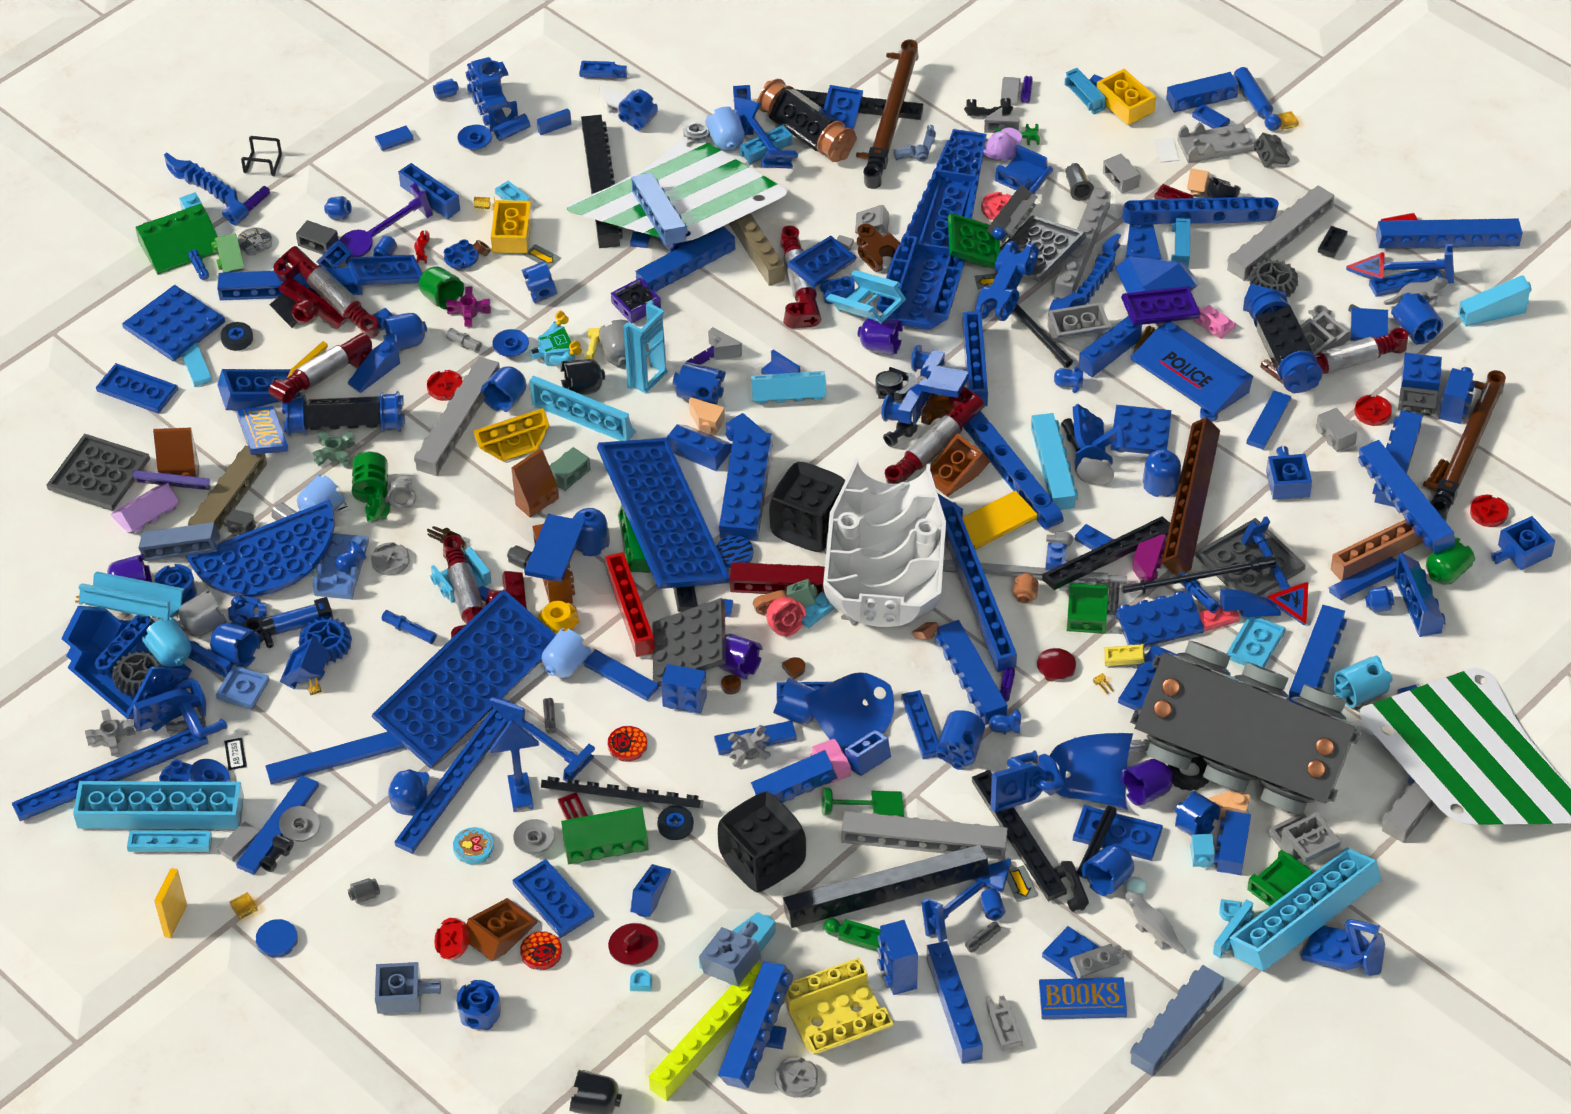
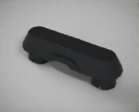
(972, 110)
(1080, 899)

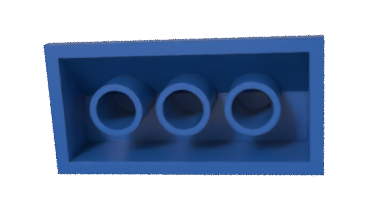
(1418, 596)

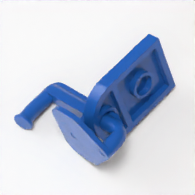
(1091, 436)
(176, 704)
(1024, 781)
(1347, 947)

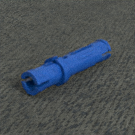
(1201, 595)
(402, 623)

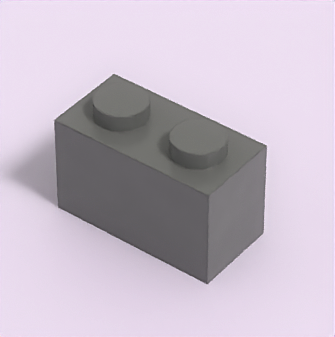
(316, 237)

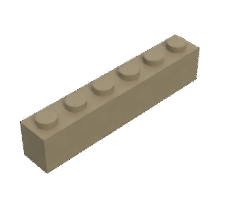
(759, 249)
(230, 488)

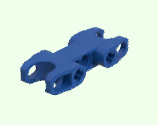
(1010, 269)

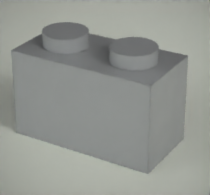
(1121, 173)
(1336, 429)

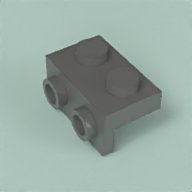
(1271, 149)
(1418, 400)

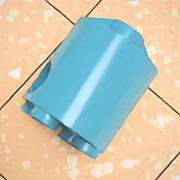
(1362, 681)

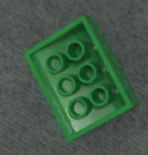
(173, 236)

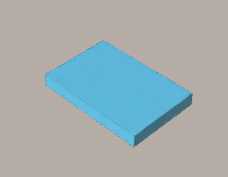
(1256, 641)

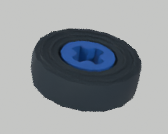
(244, 334)
(667, 827)

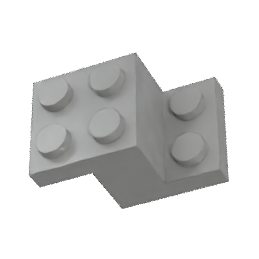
(1304, 837)

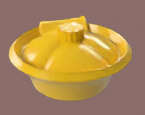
(559, 615)

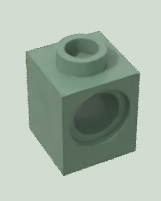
(803, 592)

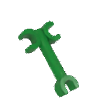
(1029, 133)

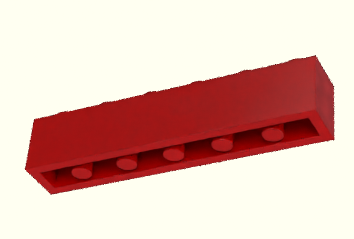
(629, 604)

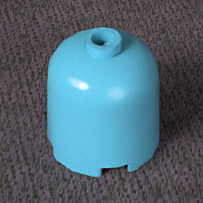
(168, 642)

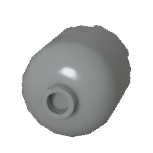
(613, 342)
(200, 614)

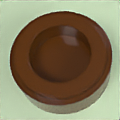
(481, 247)
(731, 684)

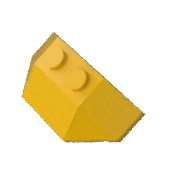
(513, 436)

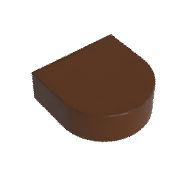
(794, 667)

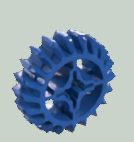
(331, 634)

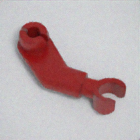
(420, 244)

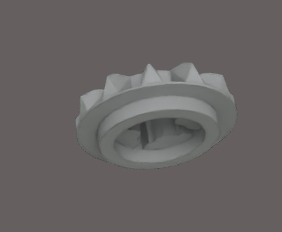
(691, 131)

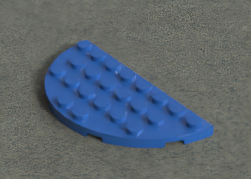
(270, 555)

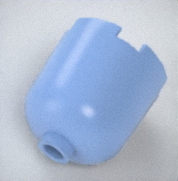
(725, 128)
(319, 491)
(564, 654)

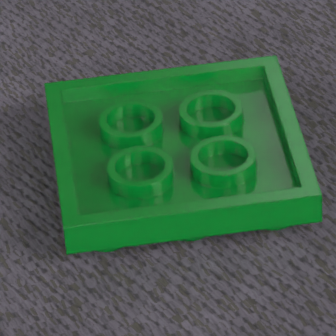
(971, 241)

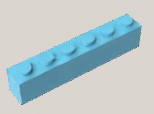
(1053, 460)

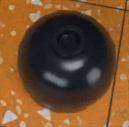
(1220, 188)

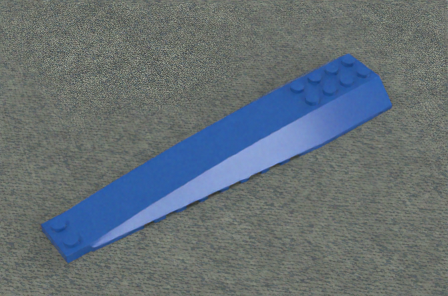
(923, 258)

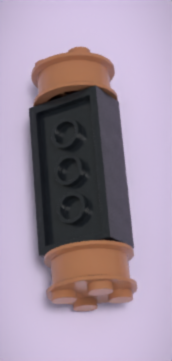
(806, 120)

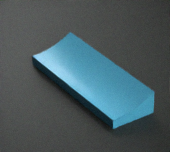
(581, 409)

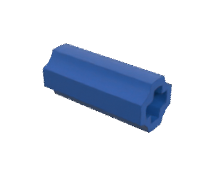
(511, 127)

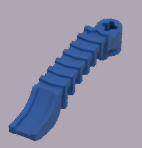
(191, 172)
(1103, 266)

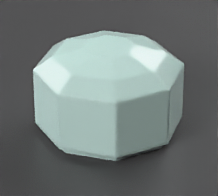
(1136, 885)

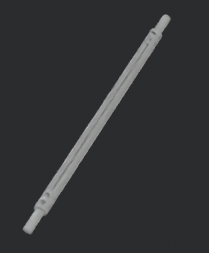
(1015, 571)

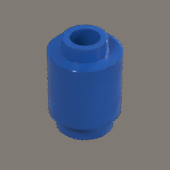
(445, 88)
(385, 246)
(992, 904)

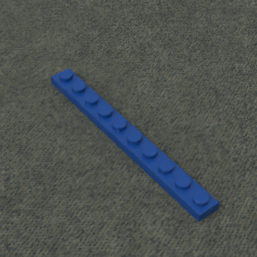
(111, 771)
(451, 782)

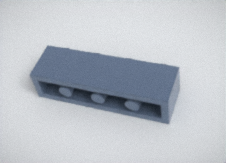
(179, 541)

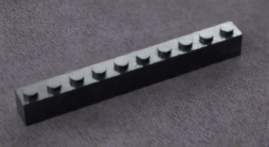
(600, 173)
(885, 886)

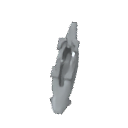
(1427, 289)
(1153, 922)

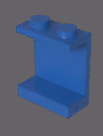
(1022, 170)

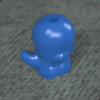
(1067, 377)
(350, 558)
(1004, 724)

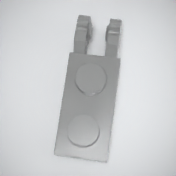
(1004, 1024)

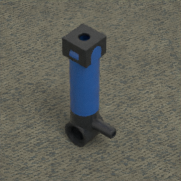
(289, 620)

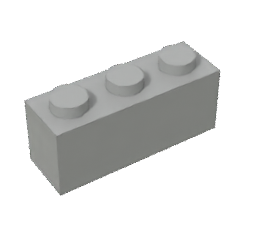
(1407, 812)

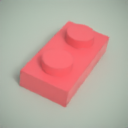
(1218, 619)

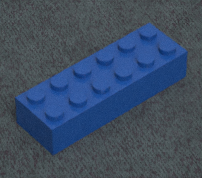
(746, 485)

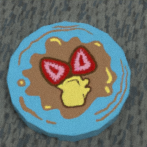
(473, 845)

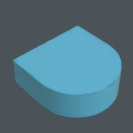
(1228, 909)
(640, 981)

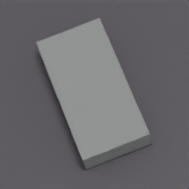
(238, 841)

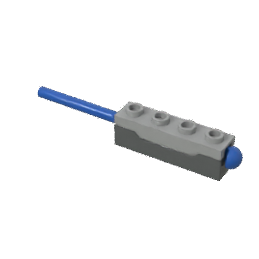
(1016, 209)

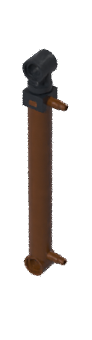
(878, 154)
(1448, 486)

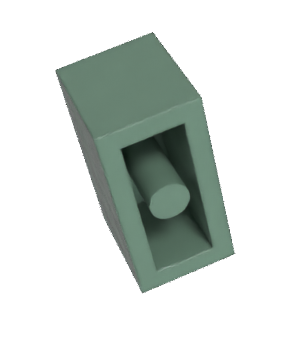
(570, 468)

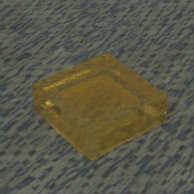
(1288, 120)
(243, 905)

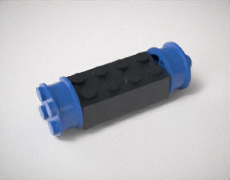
(1285, 341)
(344, 412)

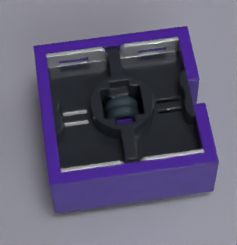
(632, 299)

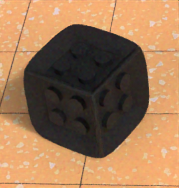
(803, 505)
(761, 841)

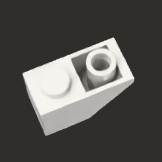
(610, 99)

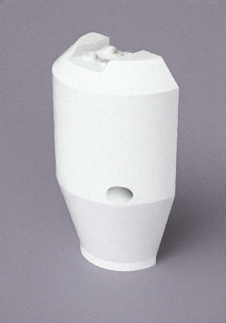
(885, 549)

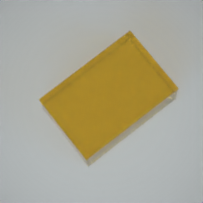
(482, 202)

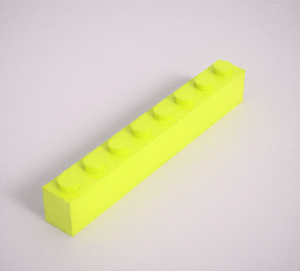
(702, 1038)

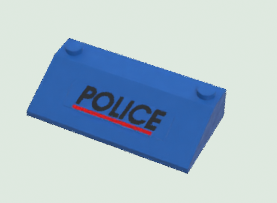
(1193, 368)

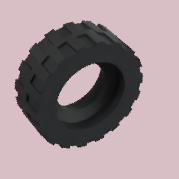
(1187, 782)

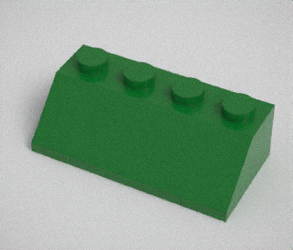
(604, 835)

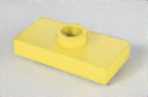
(1124, 655)

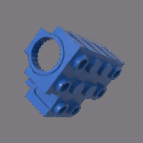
(488, 91)

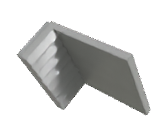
(876, 216)

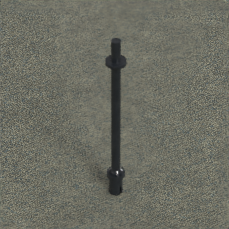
(1255, 564)

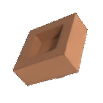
(926, 630)

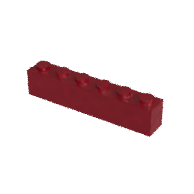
(769, 578)

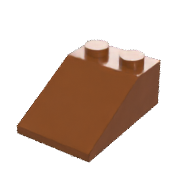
(176, 451)
(957, 465)
(534, 484)
(499, 928)

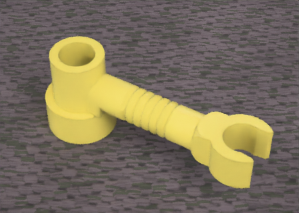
(593, 334)

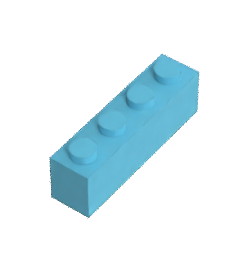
(788, 386)

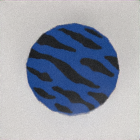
(735, 549)

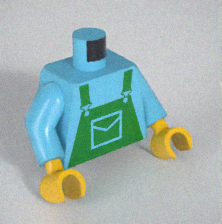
(555, 343)

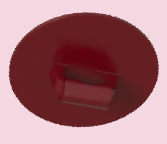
(633, 943)

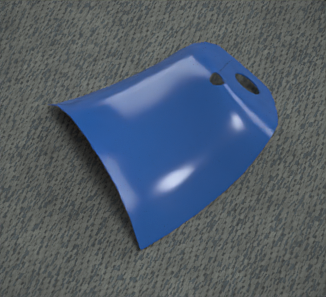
(841, 709)
(1094, 767)

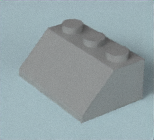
(1077, 320)

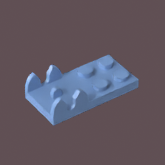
(330, 580)

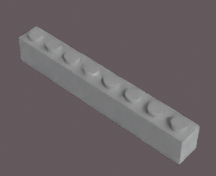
(1280, 231)
(1077, 260)
(455, 418)
(921, 834)

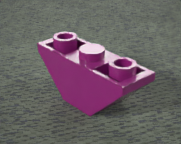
(1148, 558)

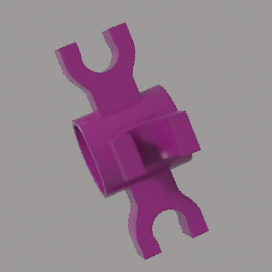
(468, 306)

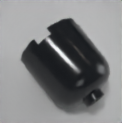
(582, 376)
(595, 1094)

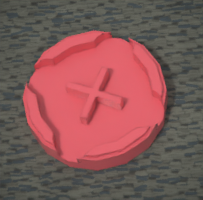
(993, 204)

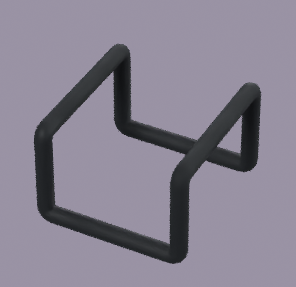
(249, 159)

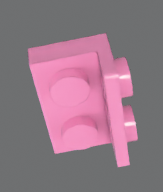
(1215, 322)

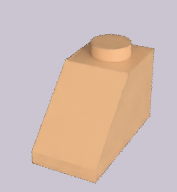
(1197, 181)
(707, 415)
(1231, 801)

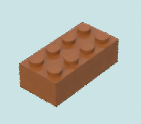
(557, 590)

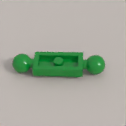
(854, 933)

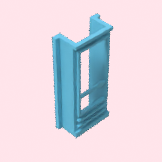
(869, 284)
(635, 350)
(131, 596)

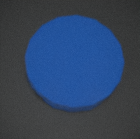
(276, 938)

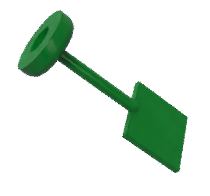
(883, 802)

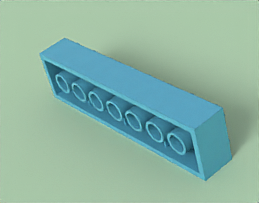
(158, 805)
(1305, 909)

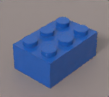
(897, 957)

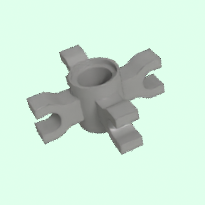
(110, 732)
(749, 746)

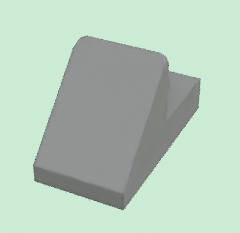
(1010, 89)
(996, 121)
(724, 345)

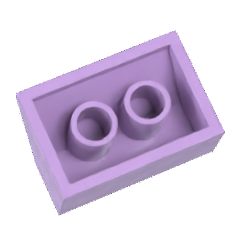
(146, 508)

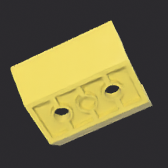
(829, 998)

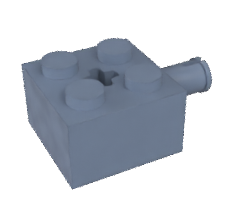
(731, 954)
(400, 987)

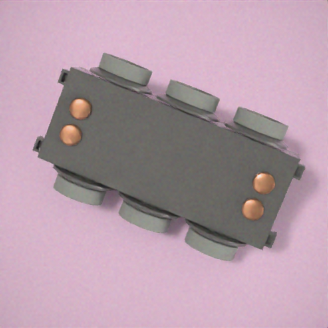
(1246, 727)

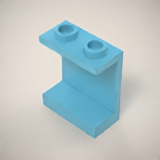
(480, 571)

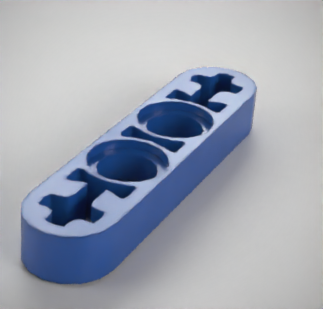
(120, 642)

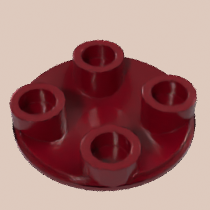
(1056, 664)

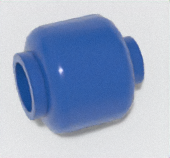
(338, 207)
(1380, 599)

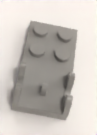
(1214, 142)

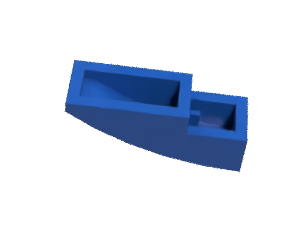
(1247, 603)

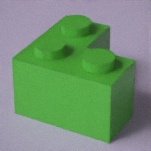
(228, 252)

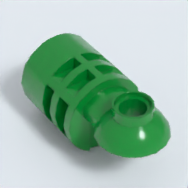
(371, 484)

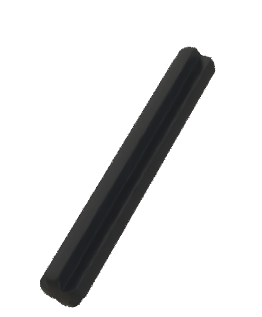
(1099, 836)

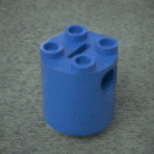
(1417, 318)
(699, 383)
(960, 738)

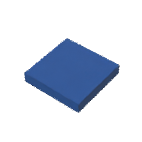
(1368, 323)

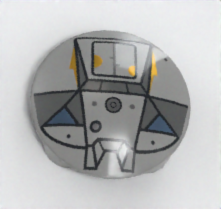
(254, 240)

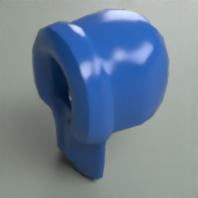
(408, 791)

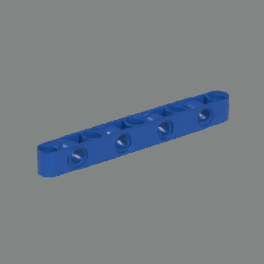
(1200, 210)
(1013, 470)

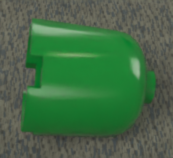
(440, 285)
(1450, 563)

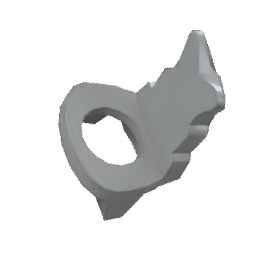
(401, 483)

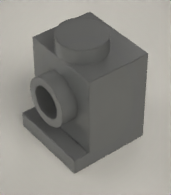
(239, 522)

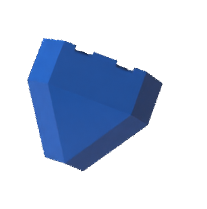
(1154, 274)

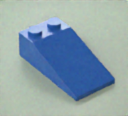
(249, 387)

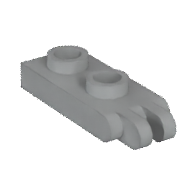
(1096, 960)

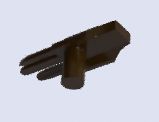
(446, 532)

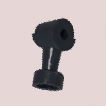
(908, 430)
(281, 846)

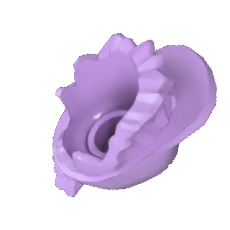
(1003, 144)

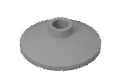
(302, 817)
(533, 830)

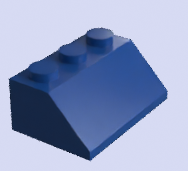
(698, 446)

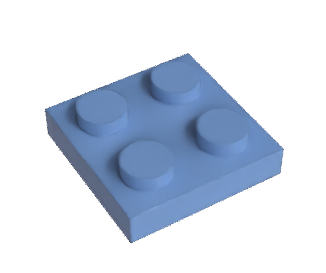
(242, 687)

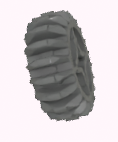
(1275, 276)
(136, 668)

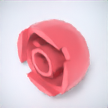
(785, 616)

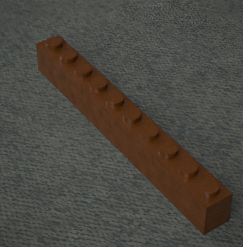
(1191, 496)

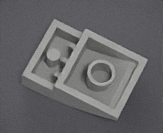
(1324, 333)

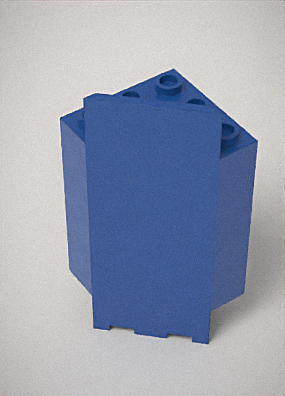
(89, 635)

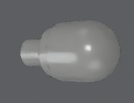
(1061, 537)

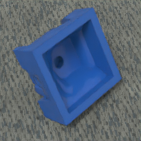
(305, 663)

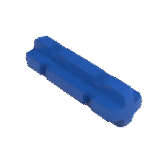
(198, 264)

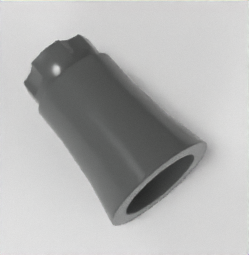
(1079, 184)

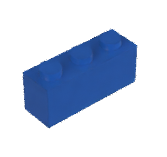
(1232, 842)

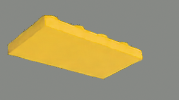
(998, 519)

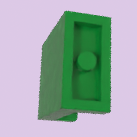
(1087, 608)
(1278, 878)

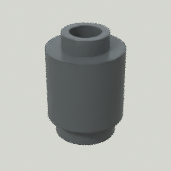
(518, 556)
(363, 890)

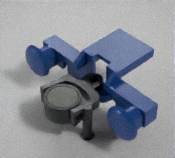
(915, 393)

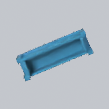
(1085, 90)
(755, 148)
(1182, 241)

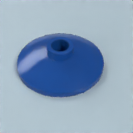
(474, 136)
(510, 342)
(208, 771)

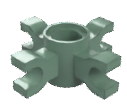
(334, 448)

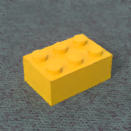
(1127, 96)
(511, 226)

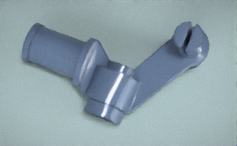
(920, 151)

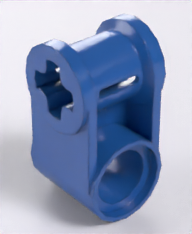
(841, 287)

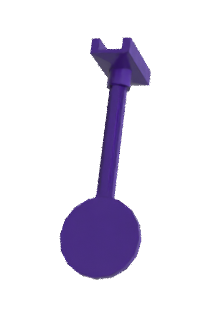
(361, 241)

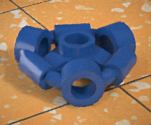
(239, 612)

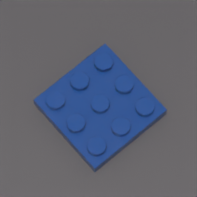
(1143, 427)

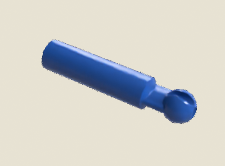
(1257, 98)

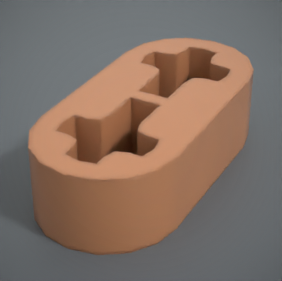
(762, 602)

